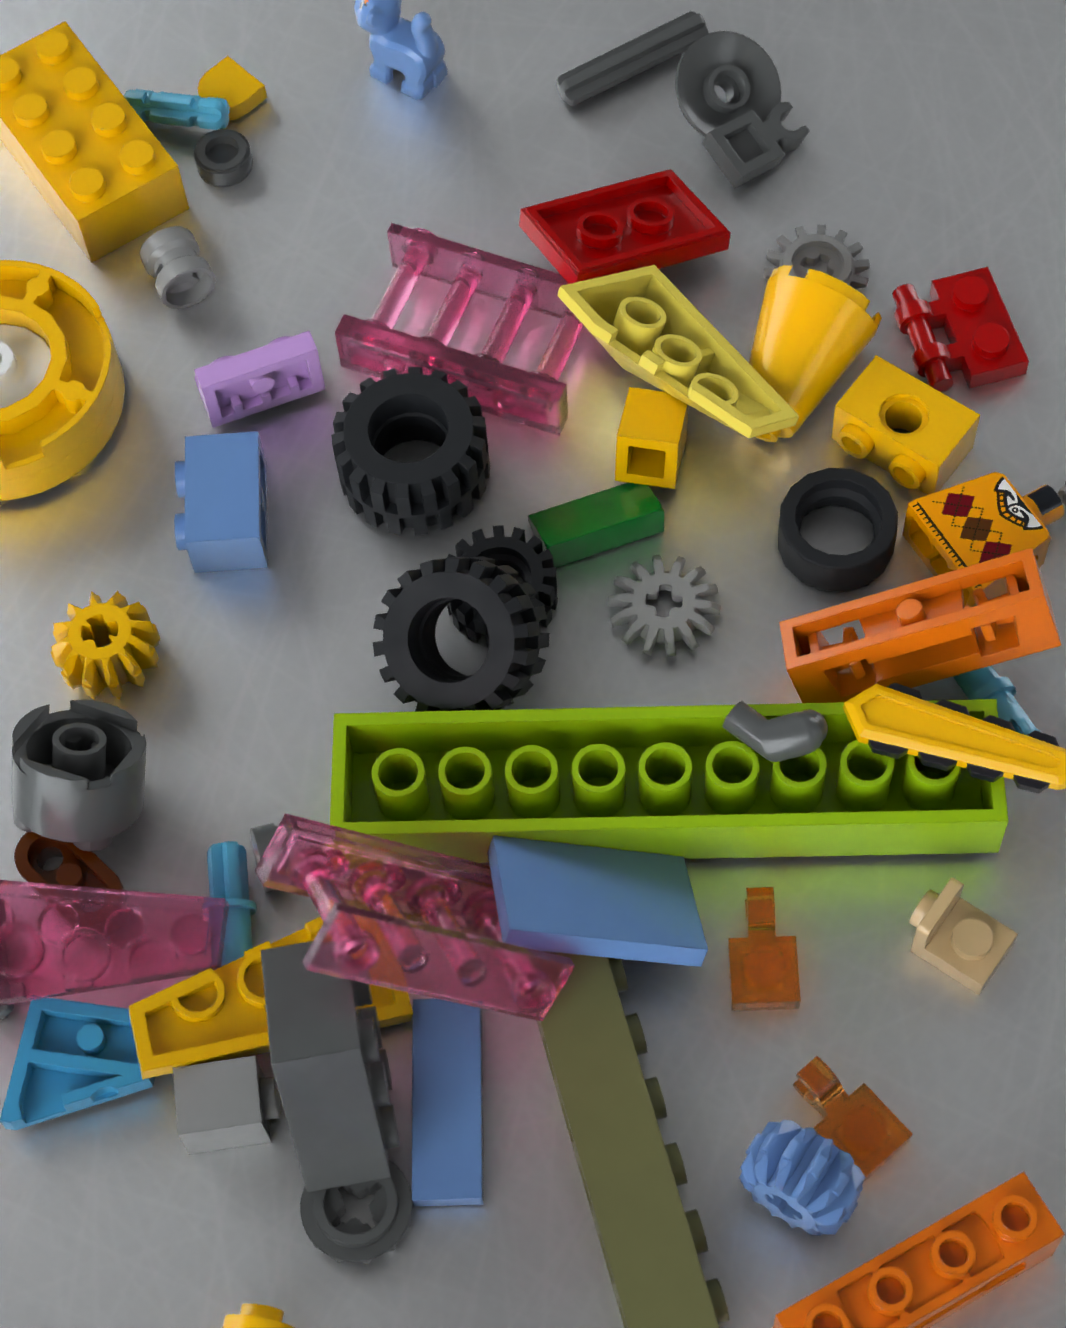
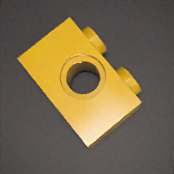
(893, 399)

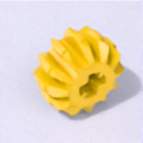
(96, 667)

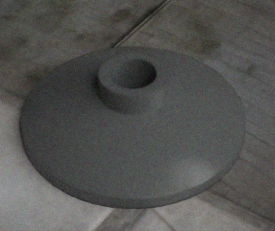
(734, 65)

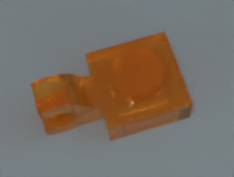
(763, 964)
(854, 1122)

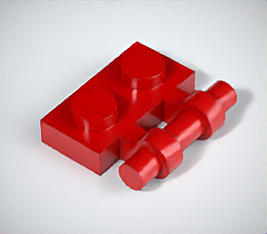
(976, 325)

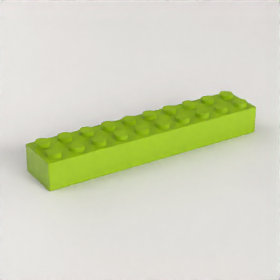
(649, 785)

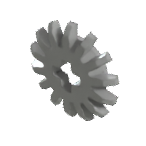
(820, 247)
(644, 618)

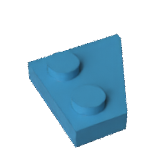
(71, 1061)

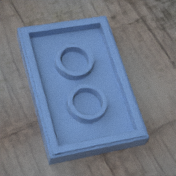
(595, 901)

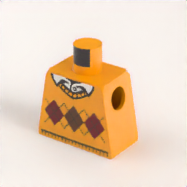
(980, 524)

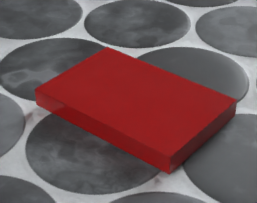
(624, 227)

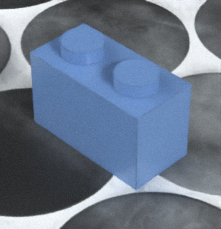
(223, 502)

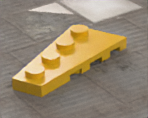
(224, 1013)

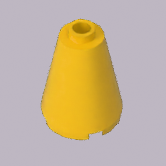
(808, 338)

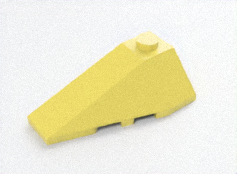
(676, 349)

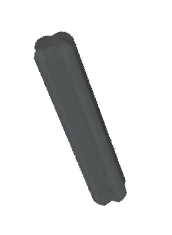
(630, 58)

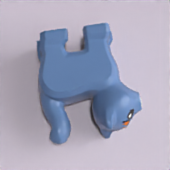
(402, 46)

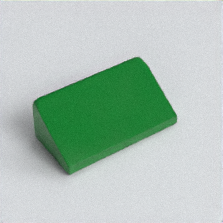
(598, 522)

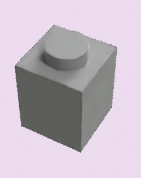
(224, 1104)

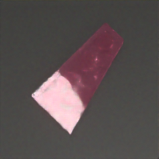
(101, 938)

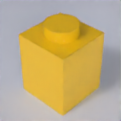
(651, 438)

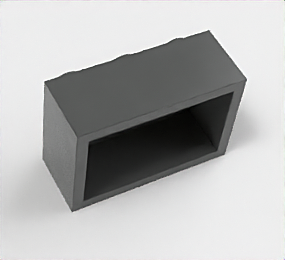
(329, 1071)

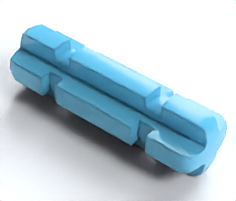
(179, 109)

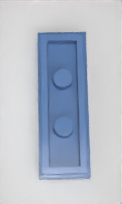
(447, 1104)

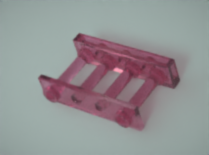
(501, 390)
(408, 920)

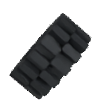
(526, 558)

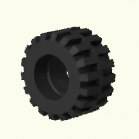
(402, 411)
(412, 646)

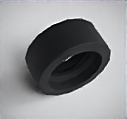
(846, 489)

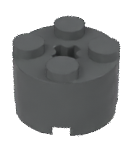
(78, 773)

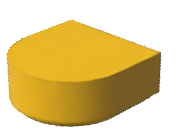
(233, 84)

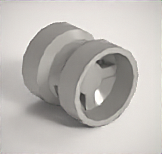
(179, 272)

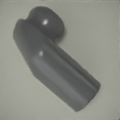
(778, 737)

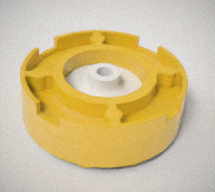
(56, 379)

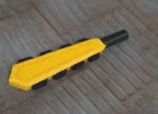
(944, 735)

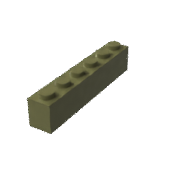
(621, 1153)

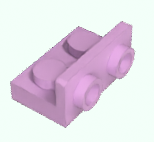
(260, 378)

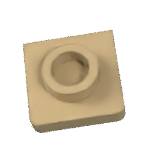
(959, 937)

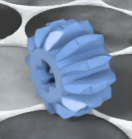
(802, 1177)

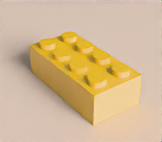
(84, 144)

